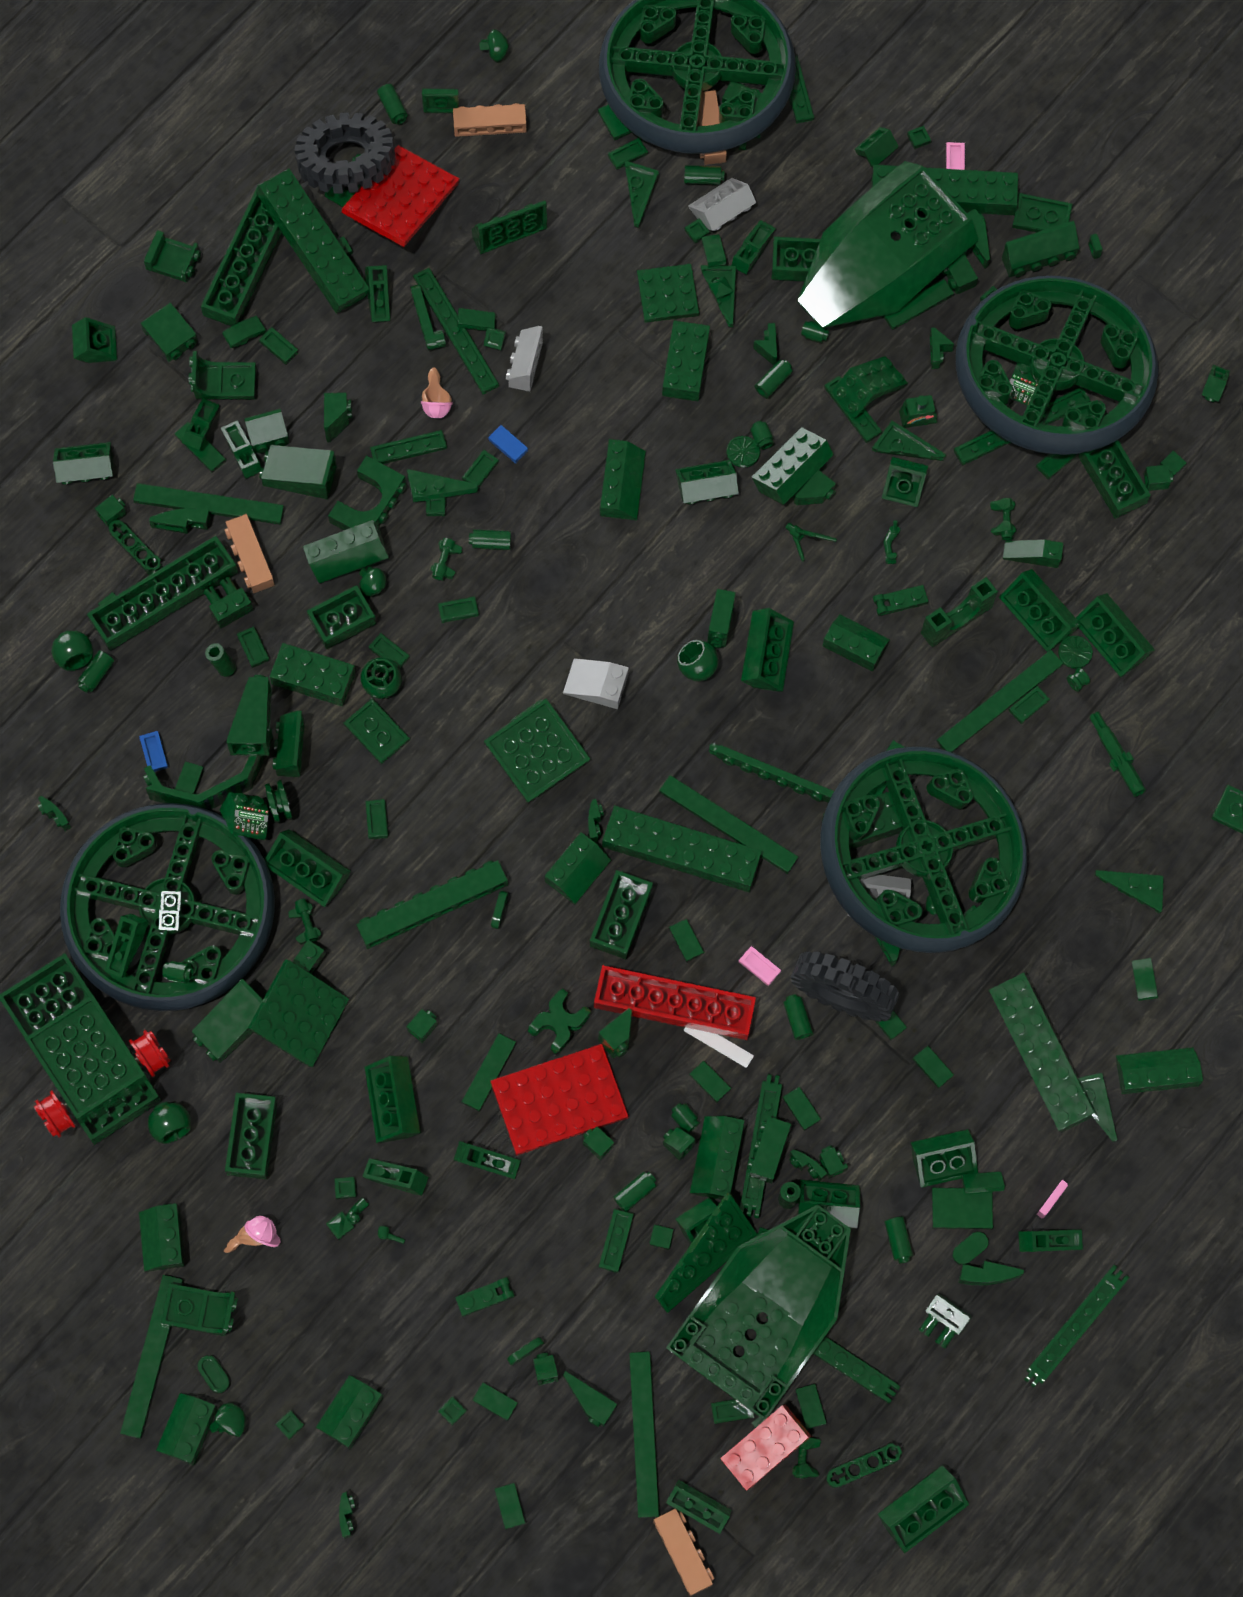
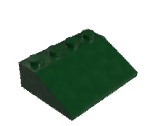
(510, 227)

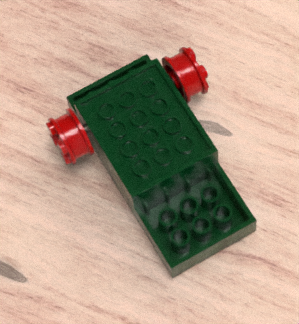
(82, 1053)

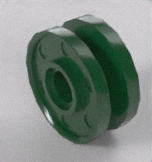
(278, 801)

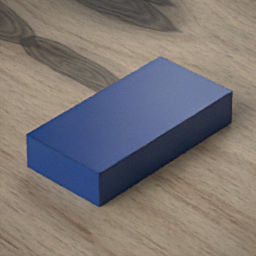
(508, 444)
(153, 751)

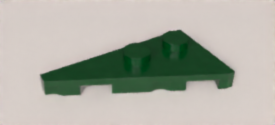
(640, 186)
(725, 303)
(902, 442)
(430, 486)
(1143, 887)
(1097, 1094)

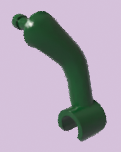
(893, 531)

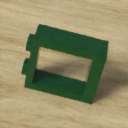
(721, 618)

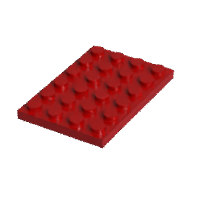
(403, 198)
(559, 1099)

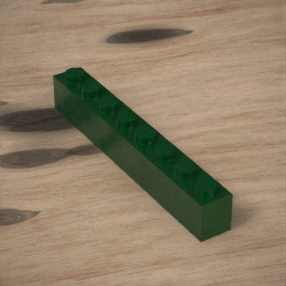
(432, 904)

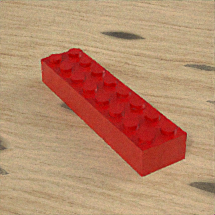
(674, 1002)

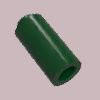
(392, 104)
(703, 175)
(773, 378)
(490, 539)
(220, 660)
(95, 671)
(798, 1017)
(635, 1191)
(789, 1201)
(899, 1239)

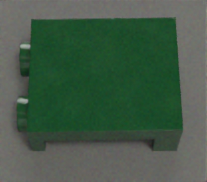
(171, 257)
(170, 332)

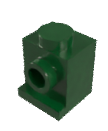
(832, 1162)

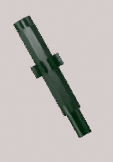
(1120, 759)

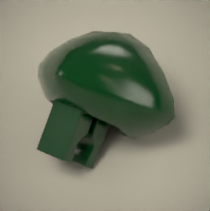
(496, 44)
(372, 581)
(229, 1420)

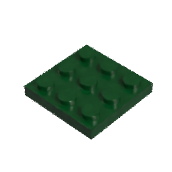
(667, 293)

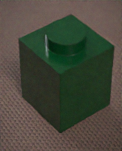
(1157, 477)
(111, 510)
(422, 1025)
(597, 1142)

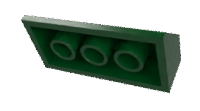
(1040, 249)
(622, 480)
(346, 551)
(1039, 610)
(1114, 634)
(767, 650)
(306, 867)
(1159, 1070)
(392, 1099)
(717, 1156)
(923, 1509)

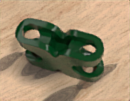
(559, 1021)

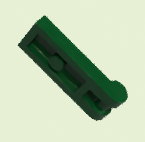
(900, 600)
(484, 1297)

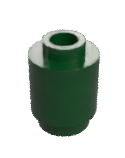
(814, 332)
(762, 435)
(178, 972)
(685, 1117)

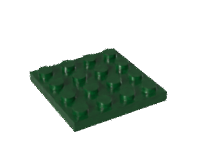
(537, 750)
(298, 1013)

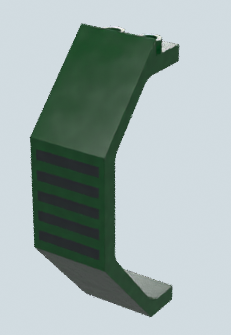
(212, 797)

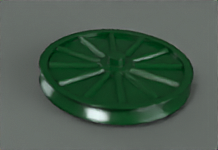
(743, 451)
(1075, 652)

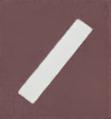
(722, 1045)

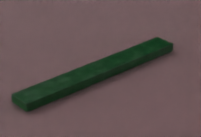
(458, 336)
(991, 441)
(216, 504)
(1000, 702)
(728, 823)
(148, 1365)
(643, 1435)

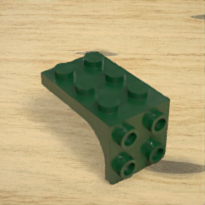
(221, 379)
(866, 383)
(199, 1309)

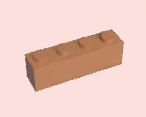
(709, 116)
(489, 120)
(249, 553)
(682, 1551)

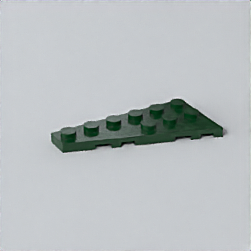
(708, 1252)

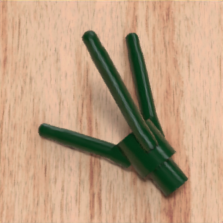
(799, 533)

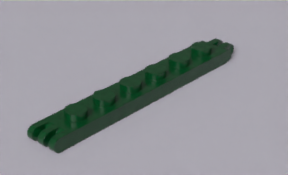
(767, 772)
(767, 1106)
(1075, 1326)
(855, 1369)

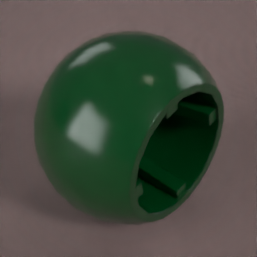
(72, 650)
(697, 660)
(383, 689)
(169, 1122)

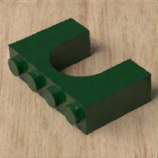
(386, 481)
(940, 625)

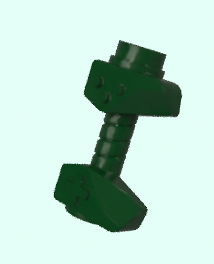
(1006, 528)
(440, 570)
(303, 911)
(803, 1470)

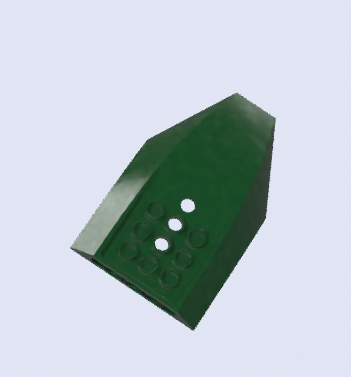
(866, 272)
(790, 1276)

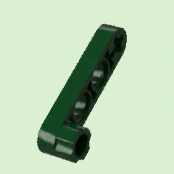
(432, 339)
(136, 548)
(861, 1462)

